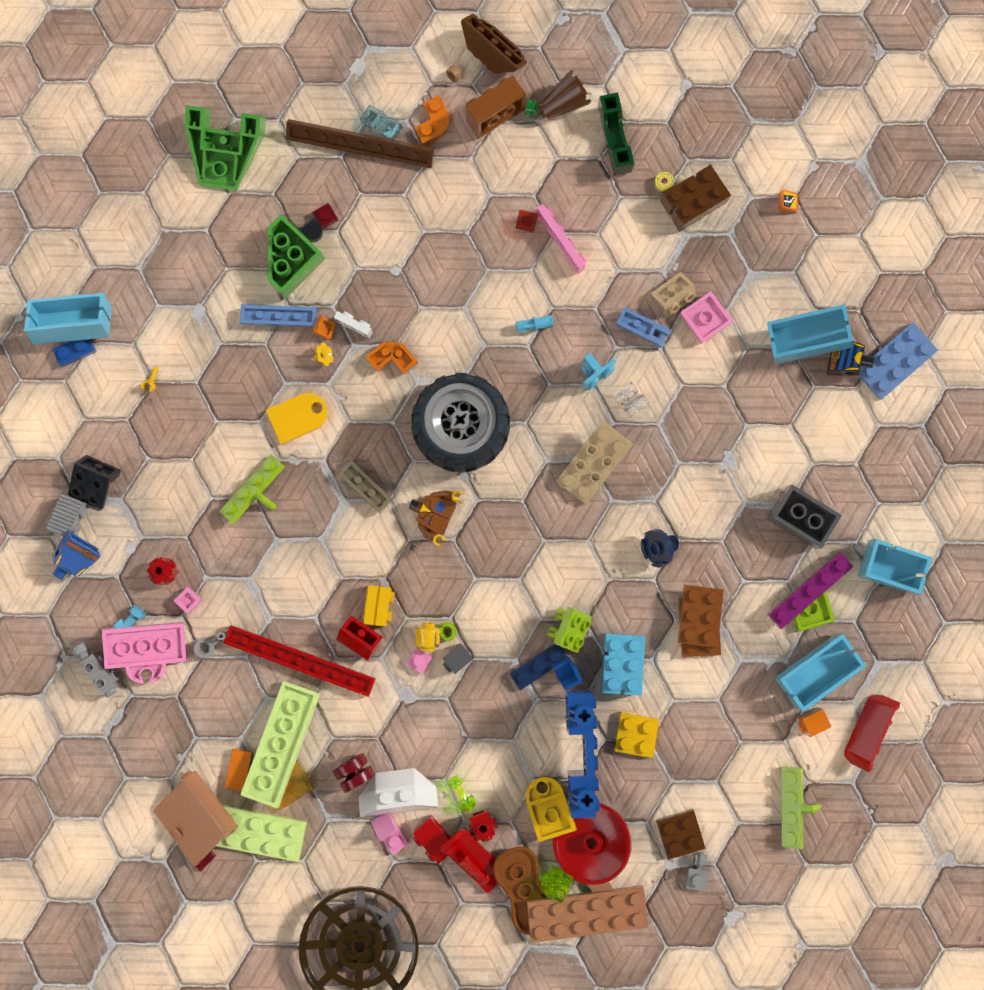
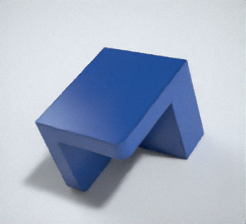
(567, 673)

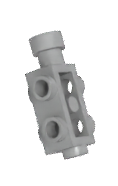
(98, 674)

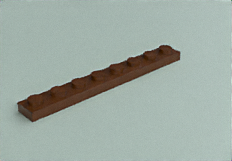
(359, 143)

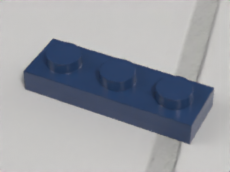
(537, 666)

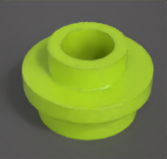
(453, 631)

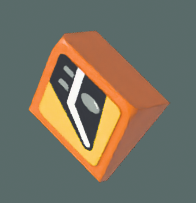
(788, 201)

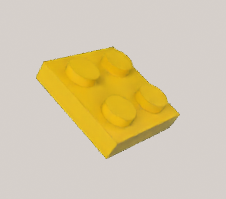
(636, 734)

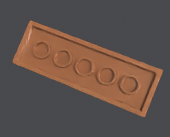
(587, 914)

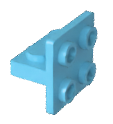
(592, 368)

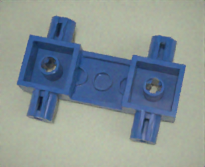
(583, 783)

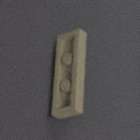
(365, 486)

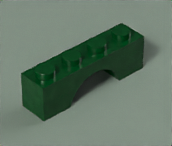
(618, 148)

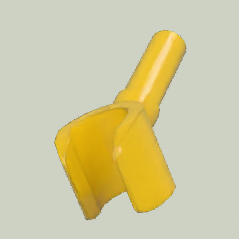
(150, 381)

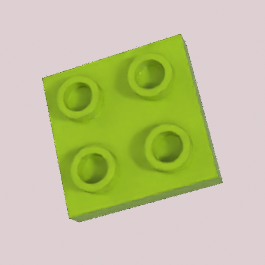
(572, 628)

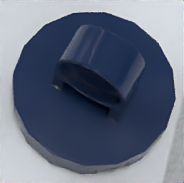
(659, 547)

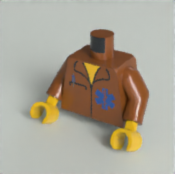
(435, 514)

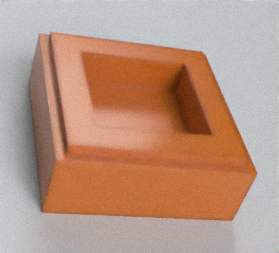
(324, 327)

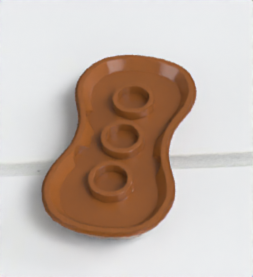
(518, 875)

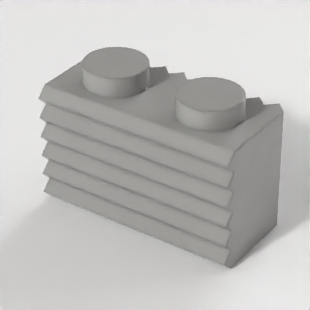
(67, 515)

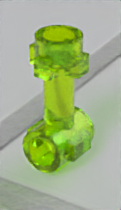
(466, 802)

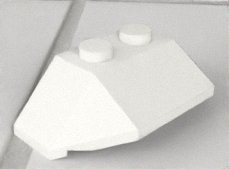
(397, 792)

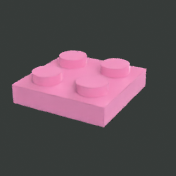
(706, 317)

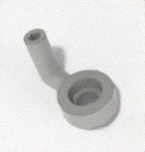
(209, 644)

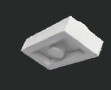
(347, 320)

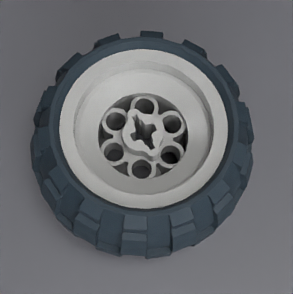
(468, 451)

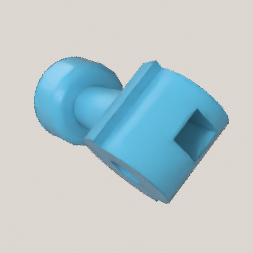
(136, 613)

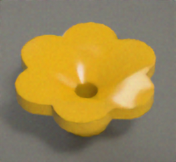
(323, 354)

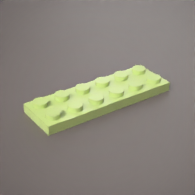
(280, 744)
(265, 834)

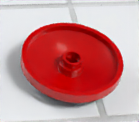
(596, 849)

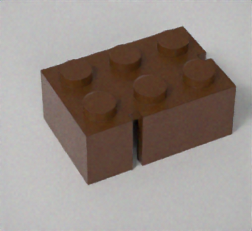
(695, 197)

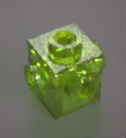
(556, 884)

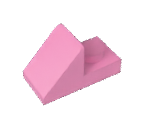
(389, 833)

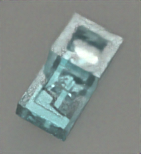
(380, 123)

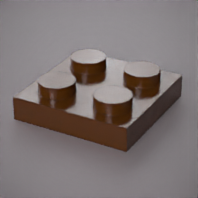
(680, 834)

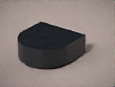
(312, 231)

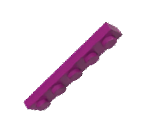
(810, 590)

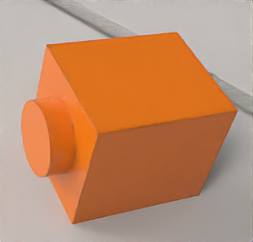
(813, 722)

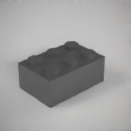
(804, 517)

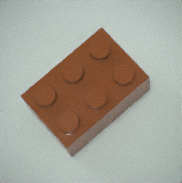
(495, 106)

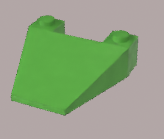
(222, 155)

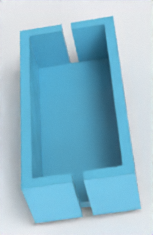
(68, 318)
(810, 334)
(820, 672)

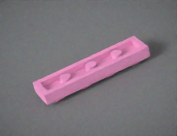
(557, 232)

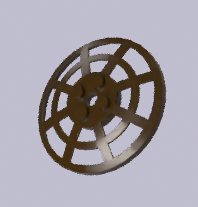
(354, 931)

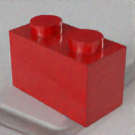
(359, 638)
(432, 838)

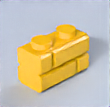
(377, 605)

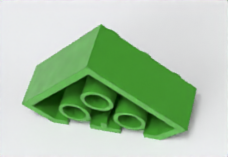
(289, 256)

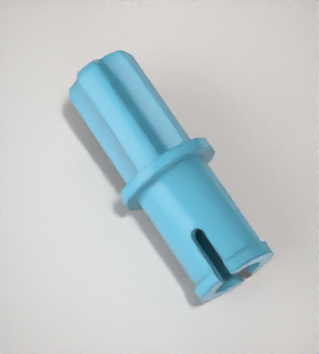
(534, 323)

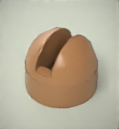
(454, 73)

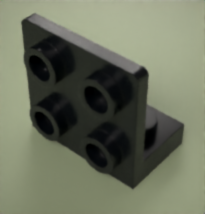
(91, 481)

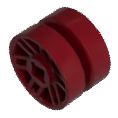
(353, 772)

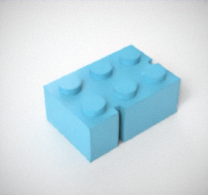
(894, 566)
(623, 665)

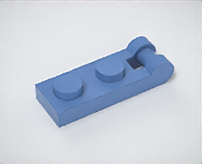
(642, 327)

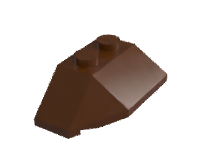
(491, 46)

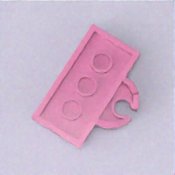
(144, 648)

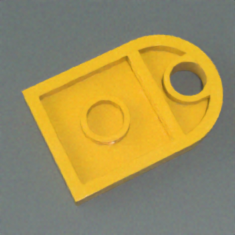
(295, 417)
(549, 809)

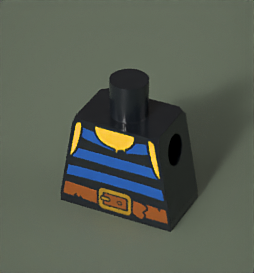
(849, 361)

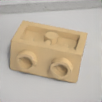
(674, 294)

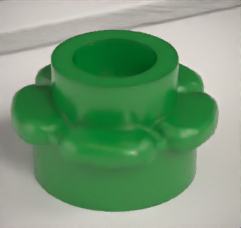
(531, 108)

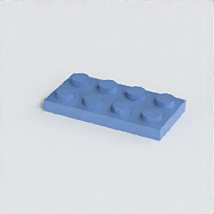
(897, 361)

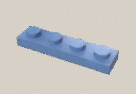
(278, 315)

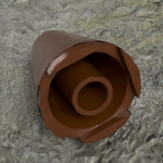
(564, 97)

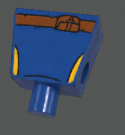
(73, 555)

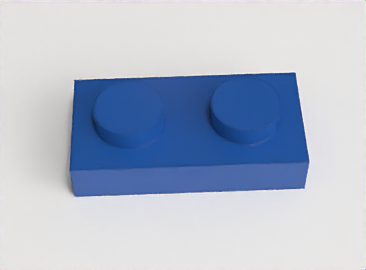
(73, 351)

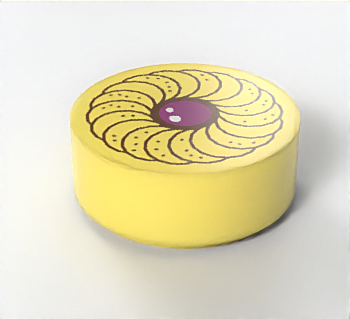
(664, 181)

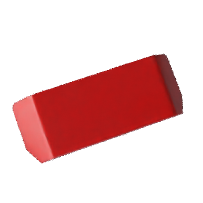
(870, 731)
(472, 858)

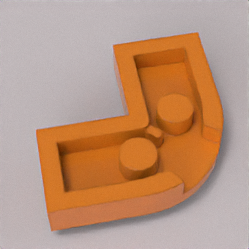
(438, 122)
(390, 352)

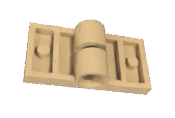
(594, 462)

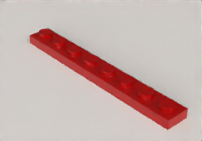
(299, 660)

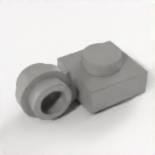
(697, 877)

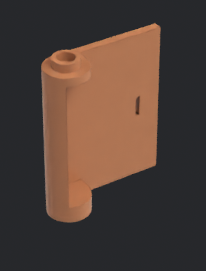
(195, 817)

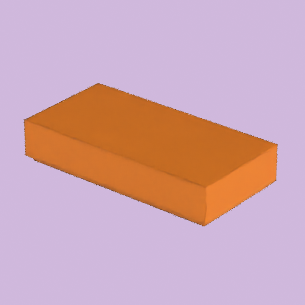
(238, 769)

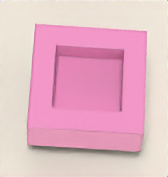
(188, 600)
(419, 660)

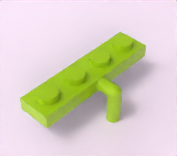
(253, 489)
(793, 807)

